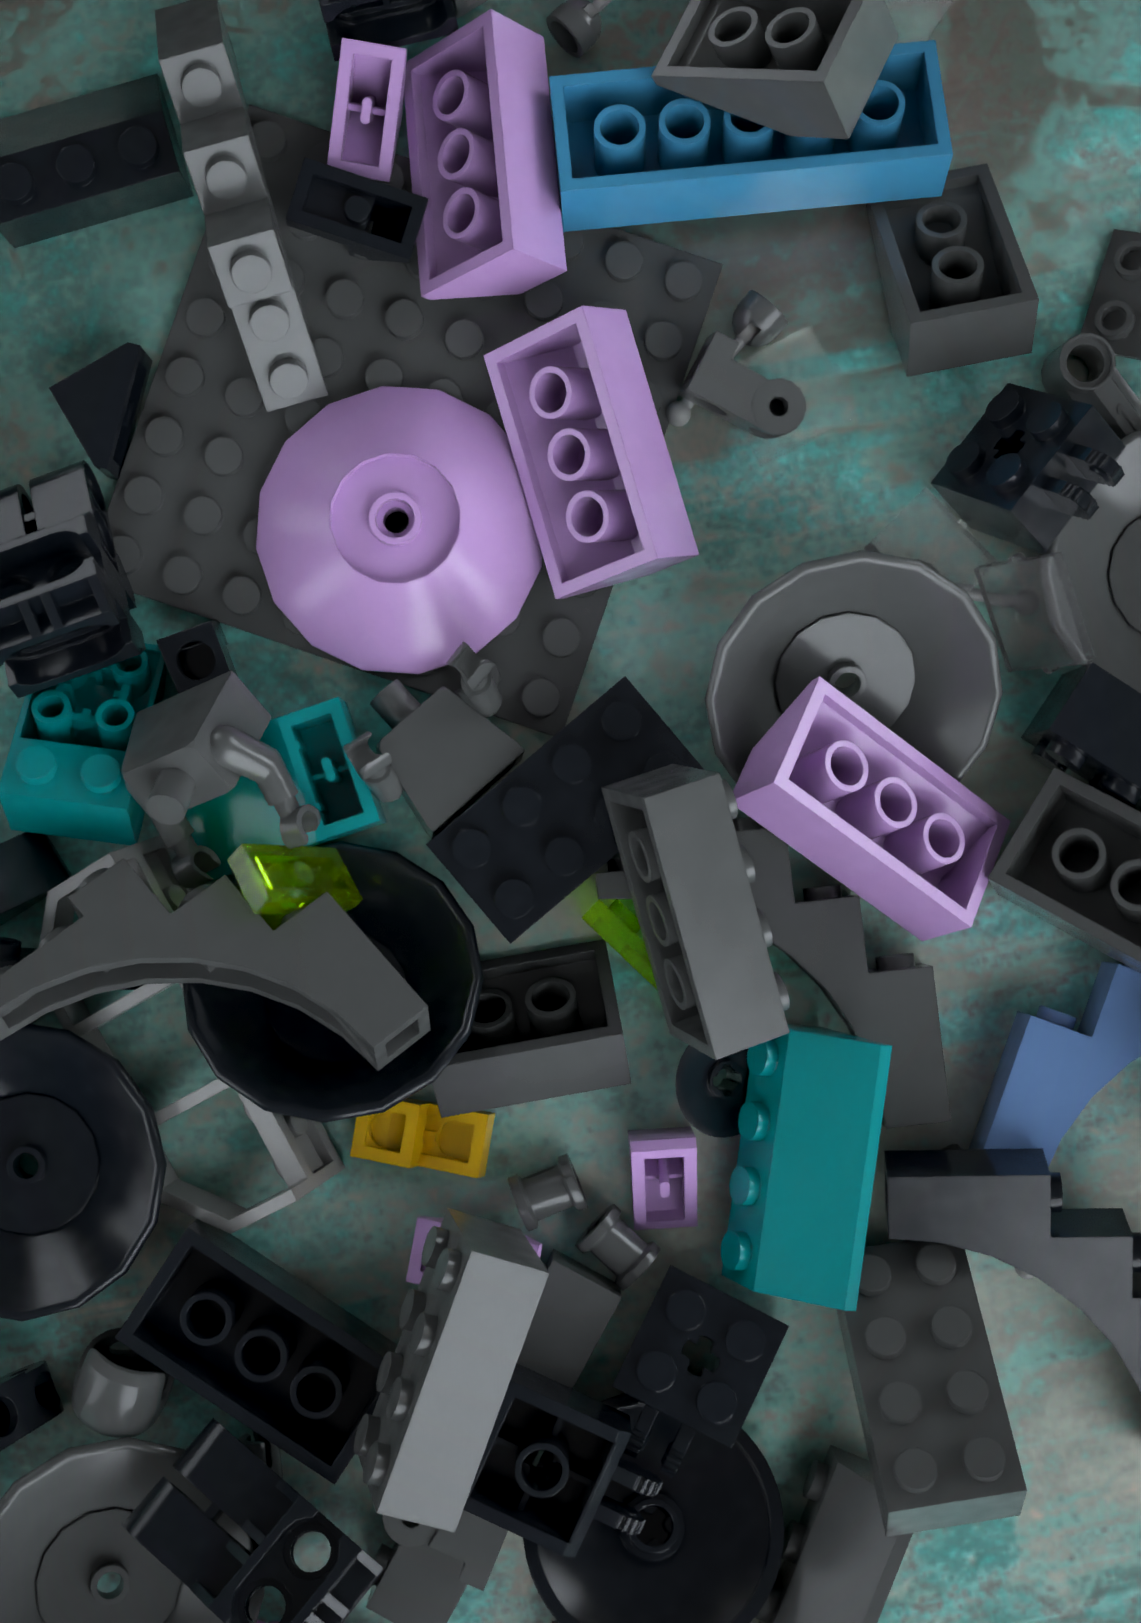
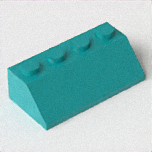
(806, 1166)

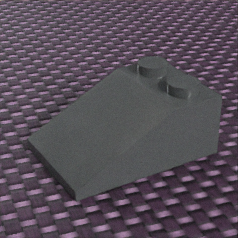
(781, 61)
(954, 276)

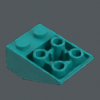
(71, 751)
(323, 774)

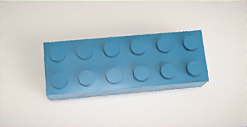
(661, 157)

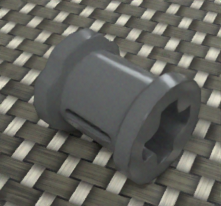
(547, 1192)
(618, 1247)

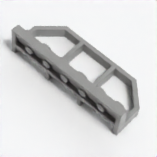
(297, 1145)

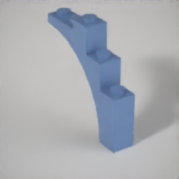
(1055, 1071)

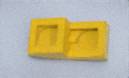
(418, 1136)

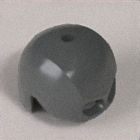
(118, 1389)

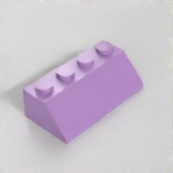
(484, 162)
(590, 451)
(873, 812)

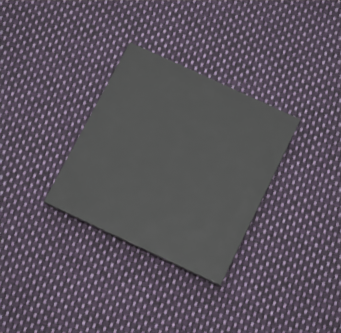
(207, 443)

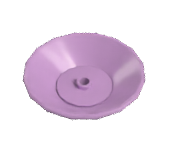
(412, 593)

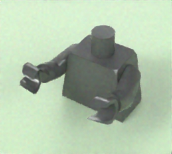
(439, 750)
(197, 751)

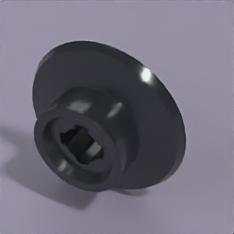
(711, 1107)

